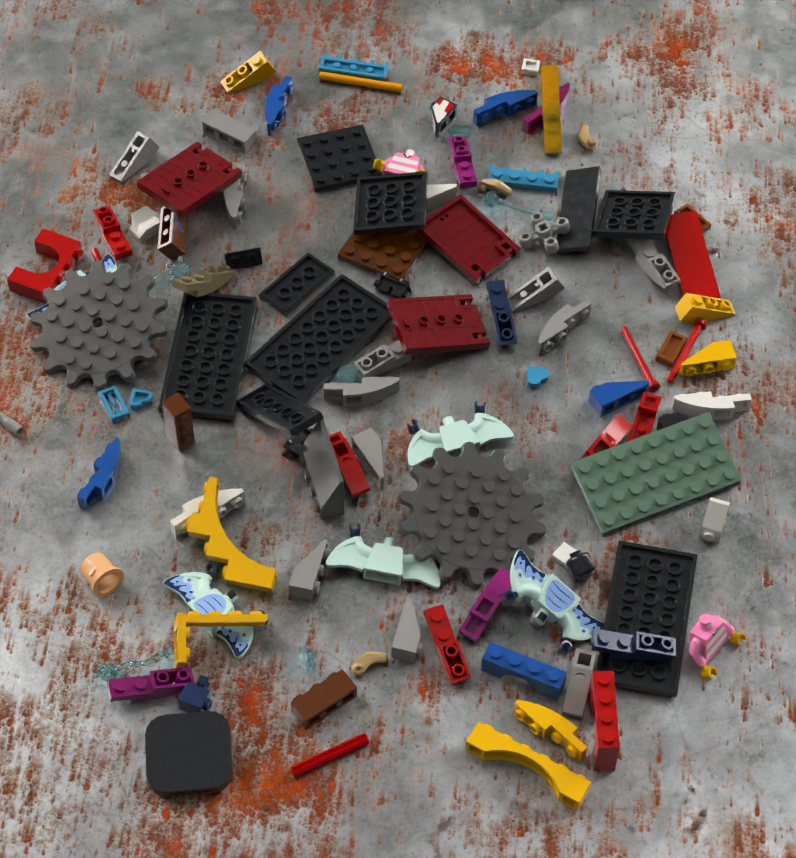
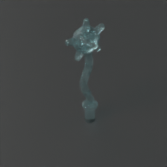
(491, 199)
(177, 270)
(112, 670)

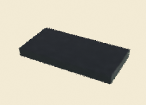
(297, 284)

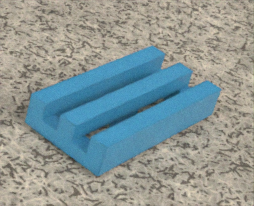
(118, 415)

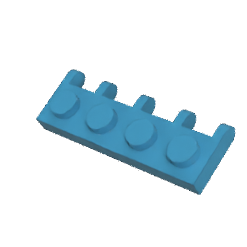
(354, 68)
(525, 179)

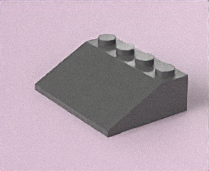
(323, 472)

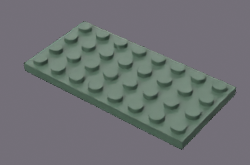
(655, 472)

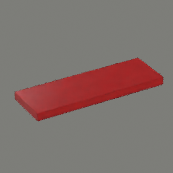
(691, 255)

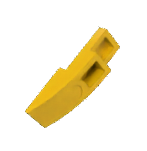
(545, 722)

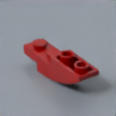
(112, 233)
(610, 436)
(349, 466)
(446, 645)

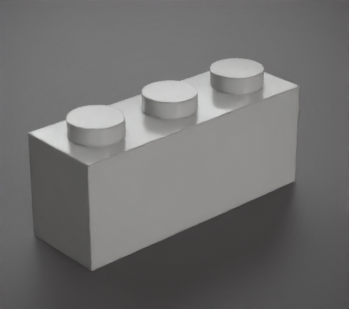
(229, 131)

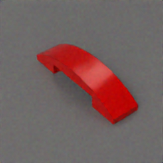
(645, 416)

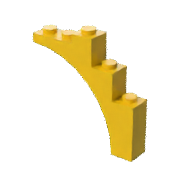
(551, 108)
(240, 569)

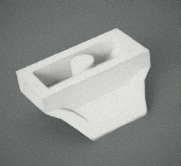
(145, 223)

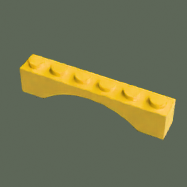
(491, 745)

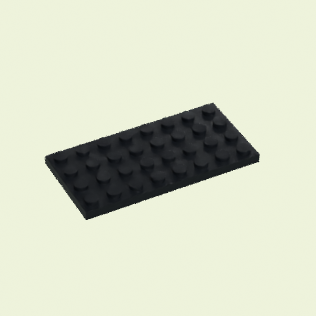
(320, 339)
(210, 353)
(651, 596)

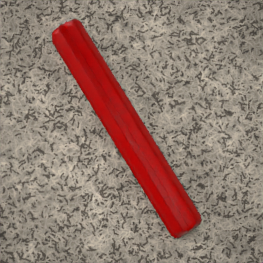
(329, 755)

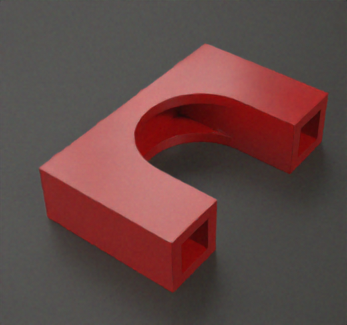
(53, 245)
(603, 704)

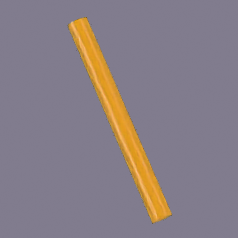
(388, 86)

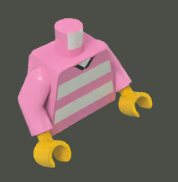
(400, 163)
(708, 638)

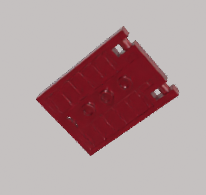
(189, 179)
(468, 239)
(437, 324)

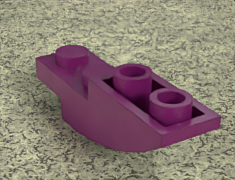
(535, 119)
(462, 162)
(486, 605)
(150, 687)

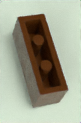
(172, 234)
(178, 421)
(323, 699)

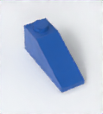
(614, 395)

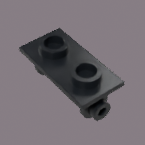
(243, 258)
(387, 281)
(293, 447)

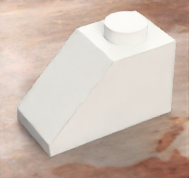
(714, 520)

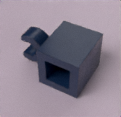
(196, 697)

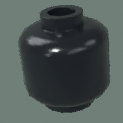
(580, 565)

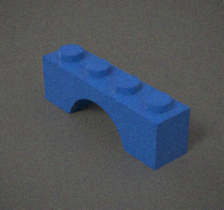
(503, 661)

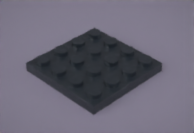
(337, 157)
(391, 203)
(634, 214)

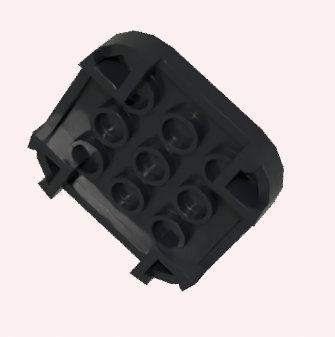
(188, 753)

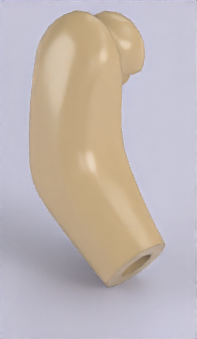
(585, 139)
(495, 185)
(366, 660)

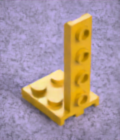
(194, 619)

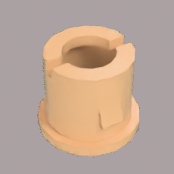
(101, 574)

